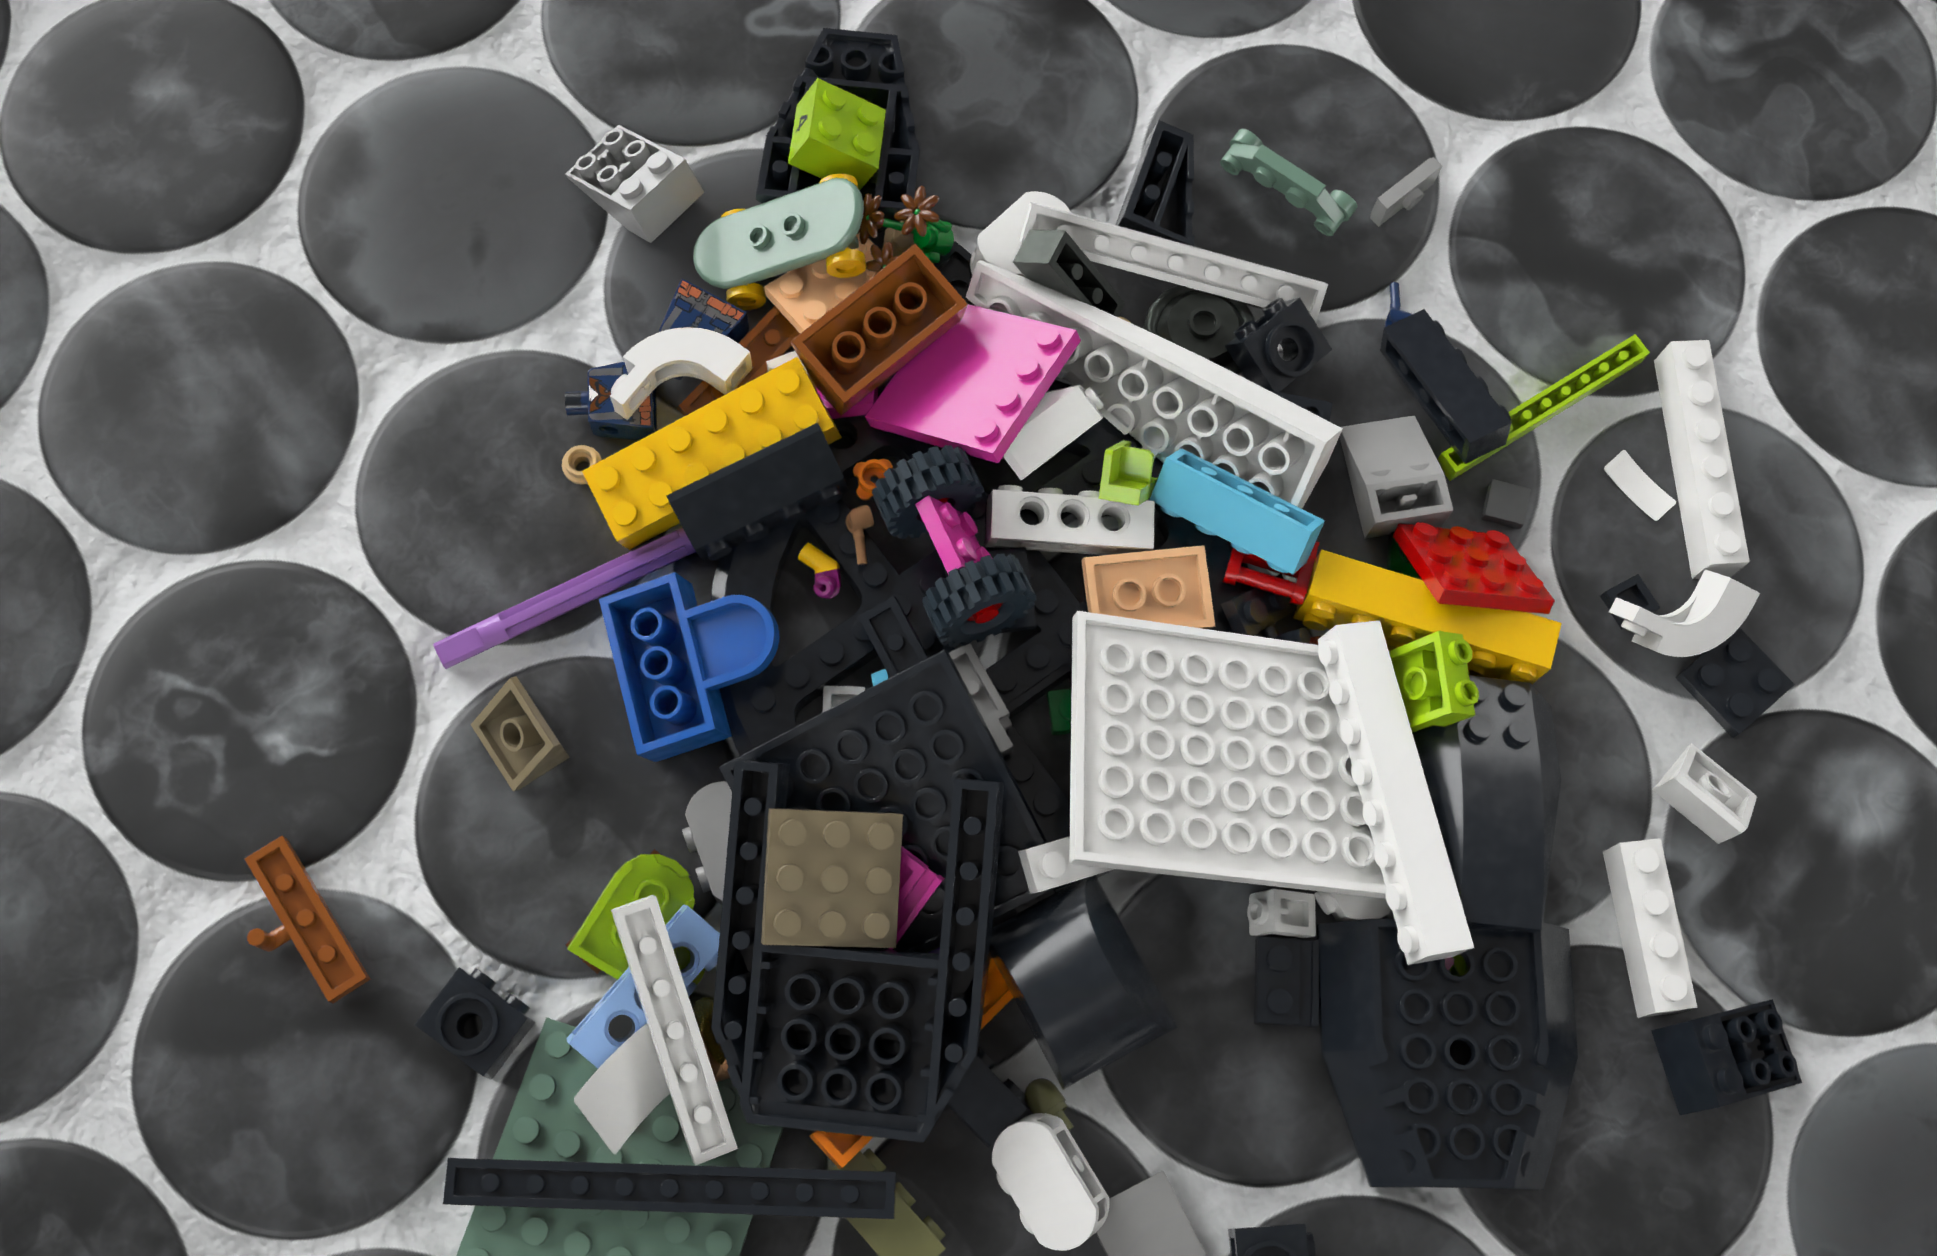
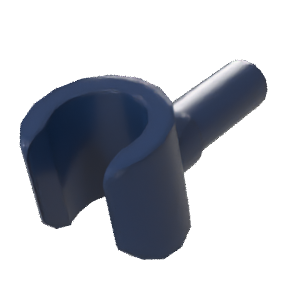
(1395, 313)

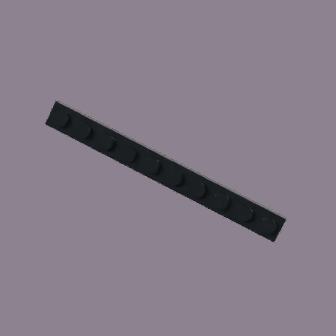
(670, 1188)

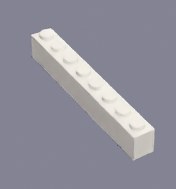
(1394, 793)

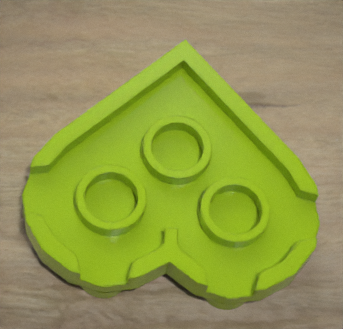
(636, 879)

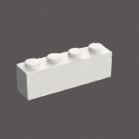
(1649, 928)

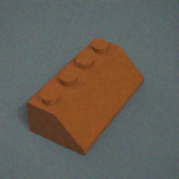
(878, 329)

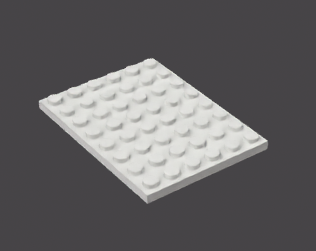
(1211, 760)

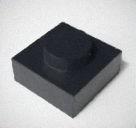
(1632, 591)

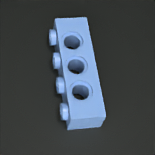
(592, 1035)

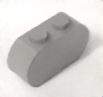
(708, 834)

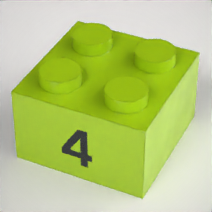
(836, 133)

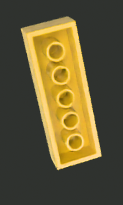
(636, 479)
(1501, 641)

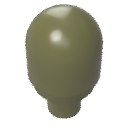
(1044, 1097)

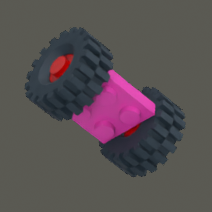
(932, 498)

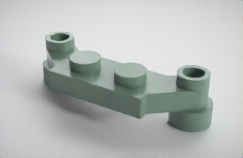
(1299, 187)

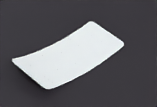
(1639, 486)

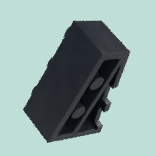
(1161, 187)

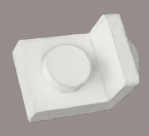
(1282, 913)

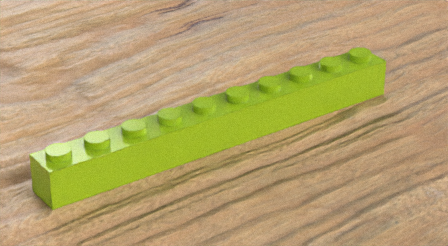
(1558, 398)

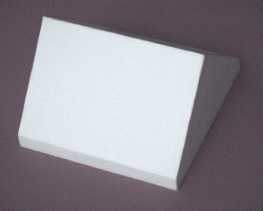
(1707, 795)

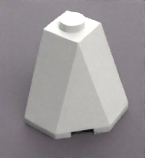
(1052, 426)

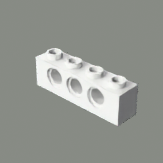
(1008, 530)

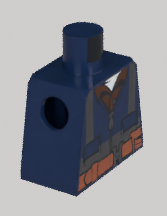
(703, 310)
(600, 410)

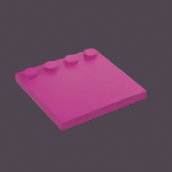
(975, 383)

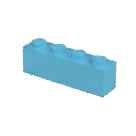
(1236, 511)

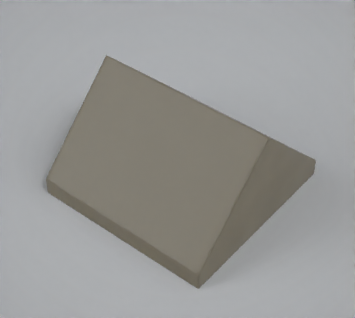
(518, 736)

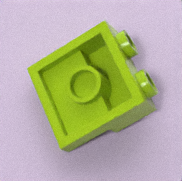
(1435, 680)

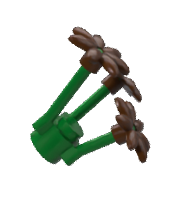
(928, 231)

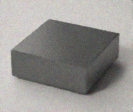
(1506, 504)

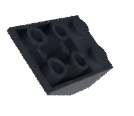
(1726, 1057)

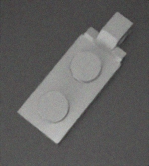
(984, 695)

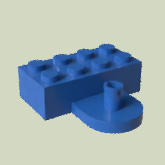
(679, 656)

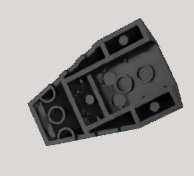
(873, 70)
(1497, 802)

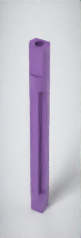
(563, 598)

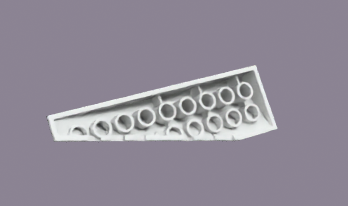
(1171, 394)

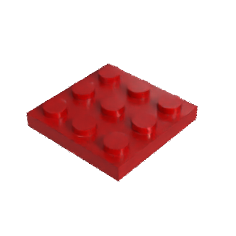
(1472, 568)

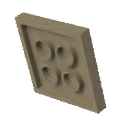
(832, 878)

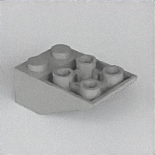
(636, 182)
(1394, 476)

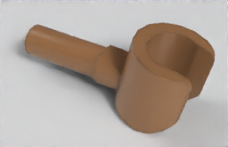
(856, 521)

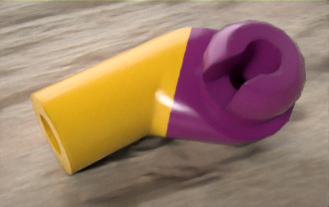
(826, 571)

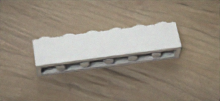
(1701, 459)

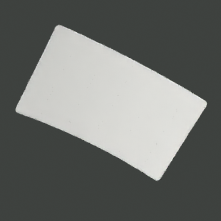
(624, 1090)

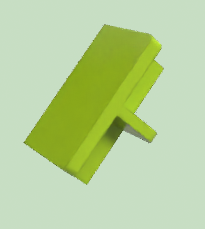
(1127, 474)

